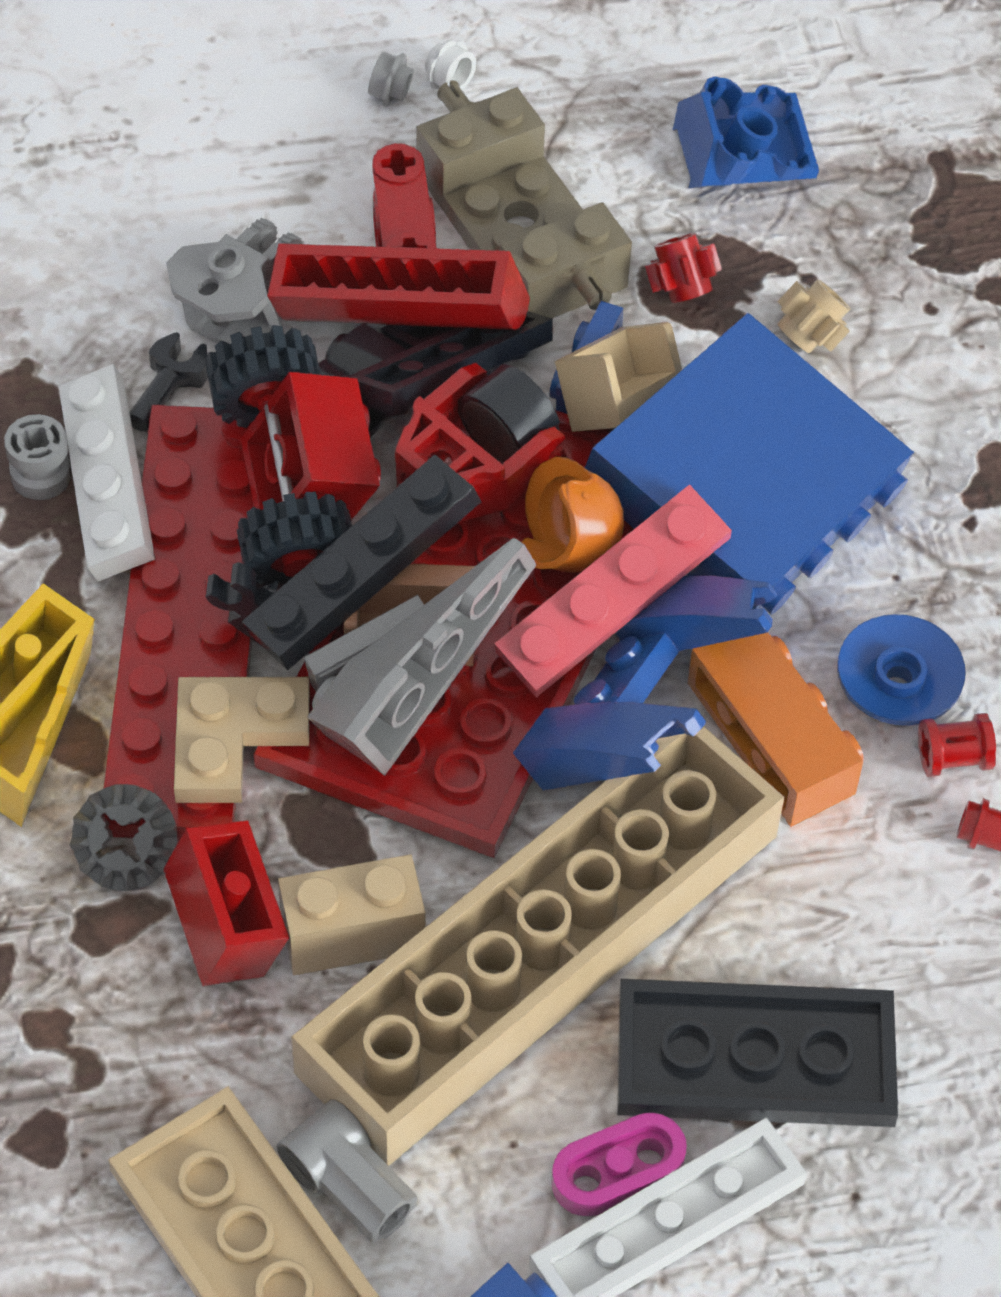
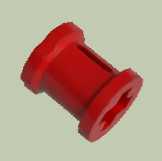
(957, 744)

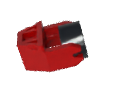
(505, 417)

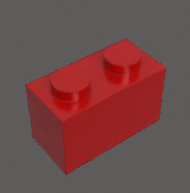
(225, 903)

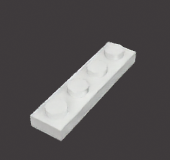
(106, 473)
(671, 1216)

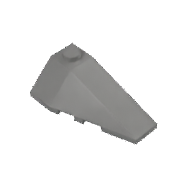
(401, 676)

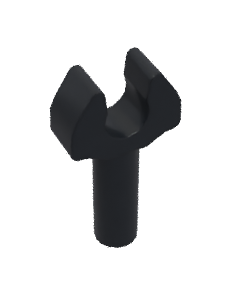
(169, 377)

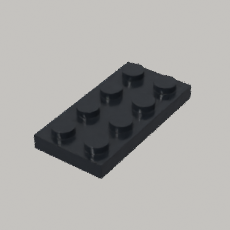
(757, 1052)

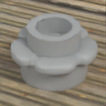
(390, 78)

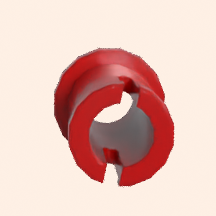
(980, 825)

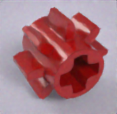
(683, 267)

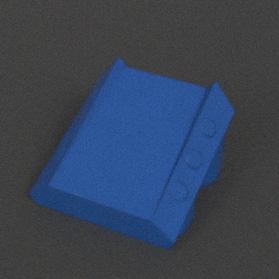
(743, 135)

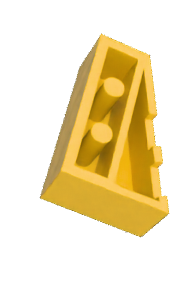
(40, 670)

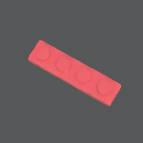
(612, 590)

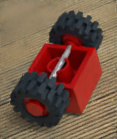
(302, 453)

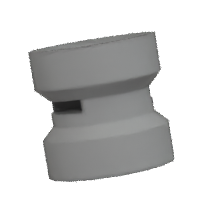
(38, 457)

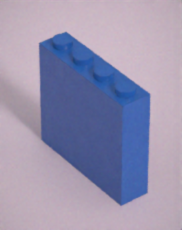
(765, 449)

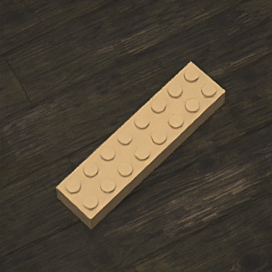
(535, 940)

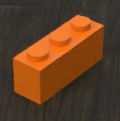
(777, 722)

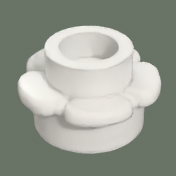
(449, 62)

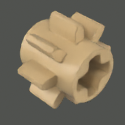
(813, 316)

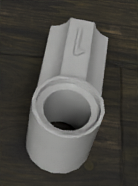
(336, 1157)

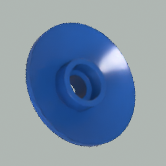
(906, 650)

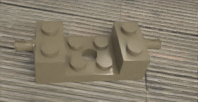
(490, 167)

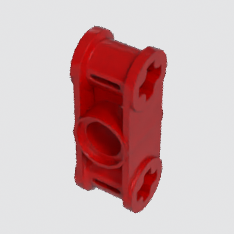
(401, 199)

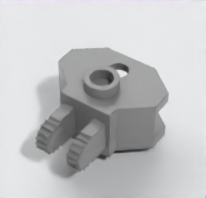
(228, 281)

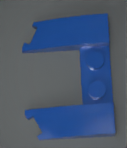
(609, 726)

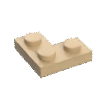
(224, 715)

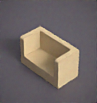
(617, 374)

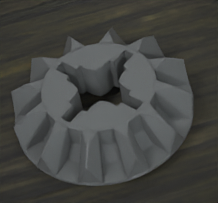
(153, 842)

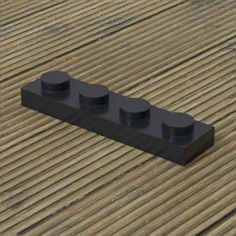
(418, 371)
(361, 562)

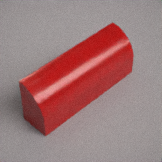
(398, 286)

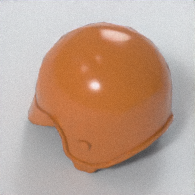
(570, 516)

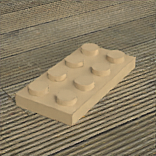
(233, 1209)

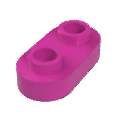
(614, 1162)

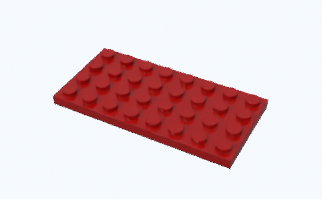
(460, 764)

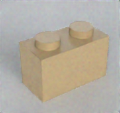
(350, 913)

